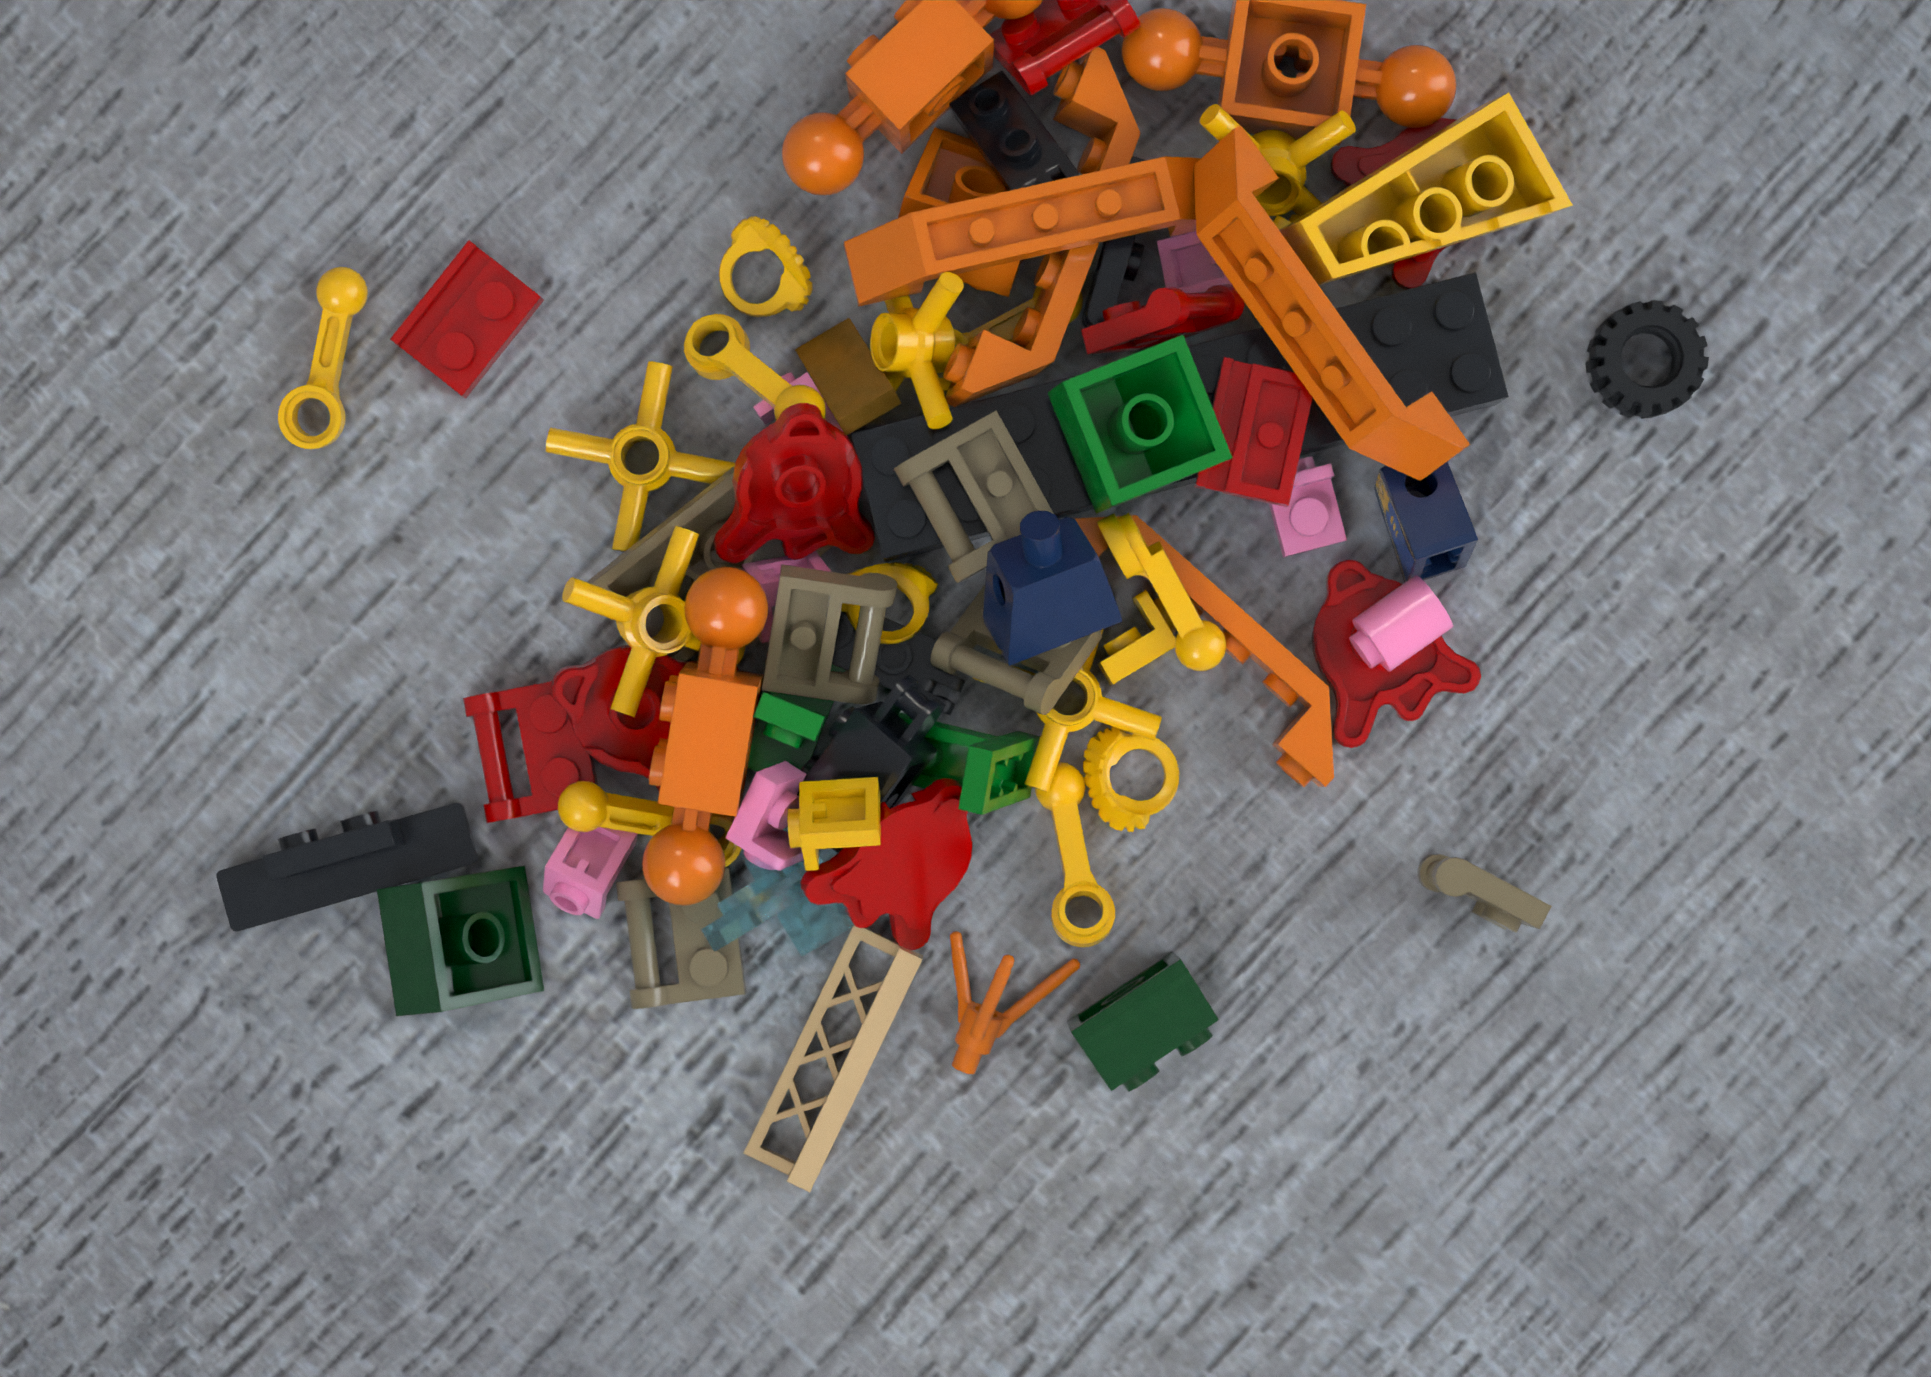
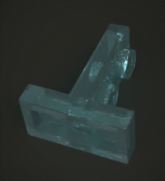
(779, 895)

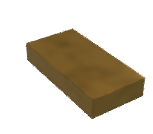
(847, 376)

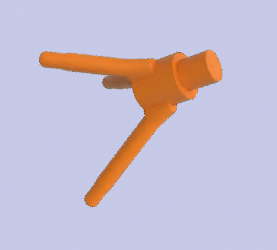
(981, 1022)

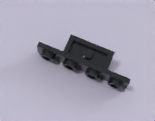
(346, 865)

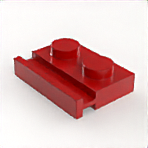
(467, 319)
(1264, 425)

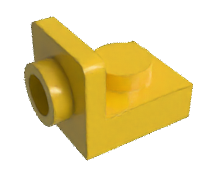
(1133, 651)
(835, 816)

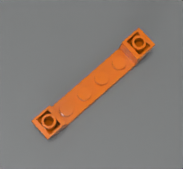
(1097, 108)
(1022, 225)
(1305, 321)
(1308, 738)

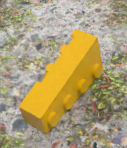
(1443, 191)

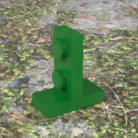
(788, 728)
(984, 764)

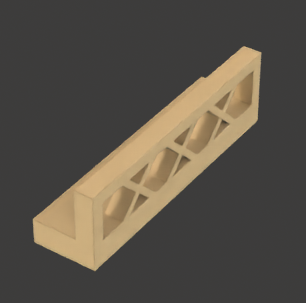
(855, 1066)

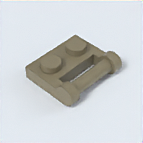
(993, 480)
(807, 628)
(1040, 691)
(1496, 899)
(700, 969)

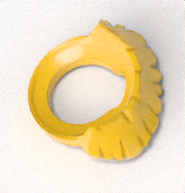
(794, 286)
(914, 583)
(1119, 810)

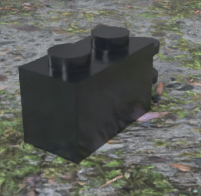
(880, 743)

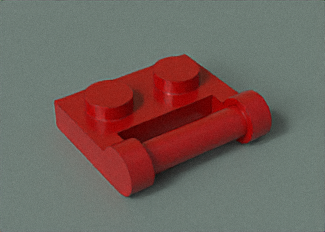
(1057, 36)
(1164, 317)
(549, 745)

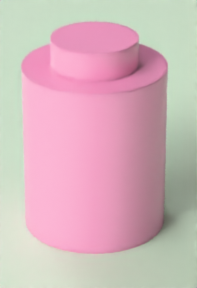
(1400, 625)

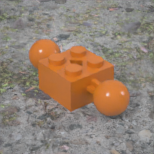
(1322, 36)
(897, 87)
(709, 736)

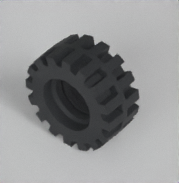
(1686, 353)

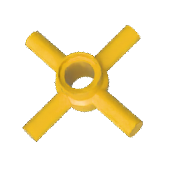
(1285, 157)
(918, 345)
(615, 450)
(631, 617)
(1095, 708)

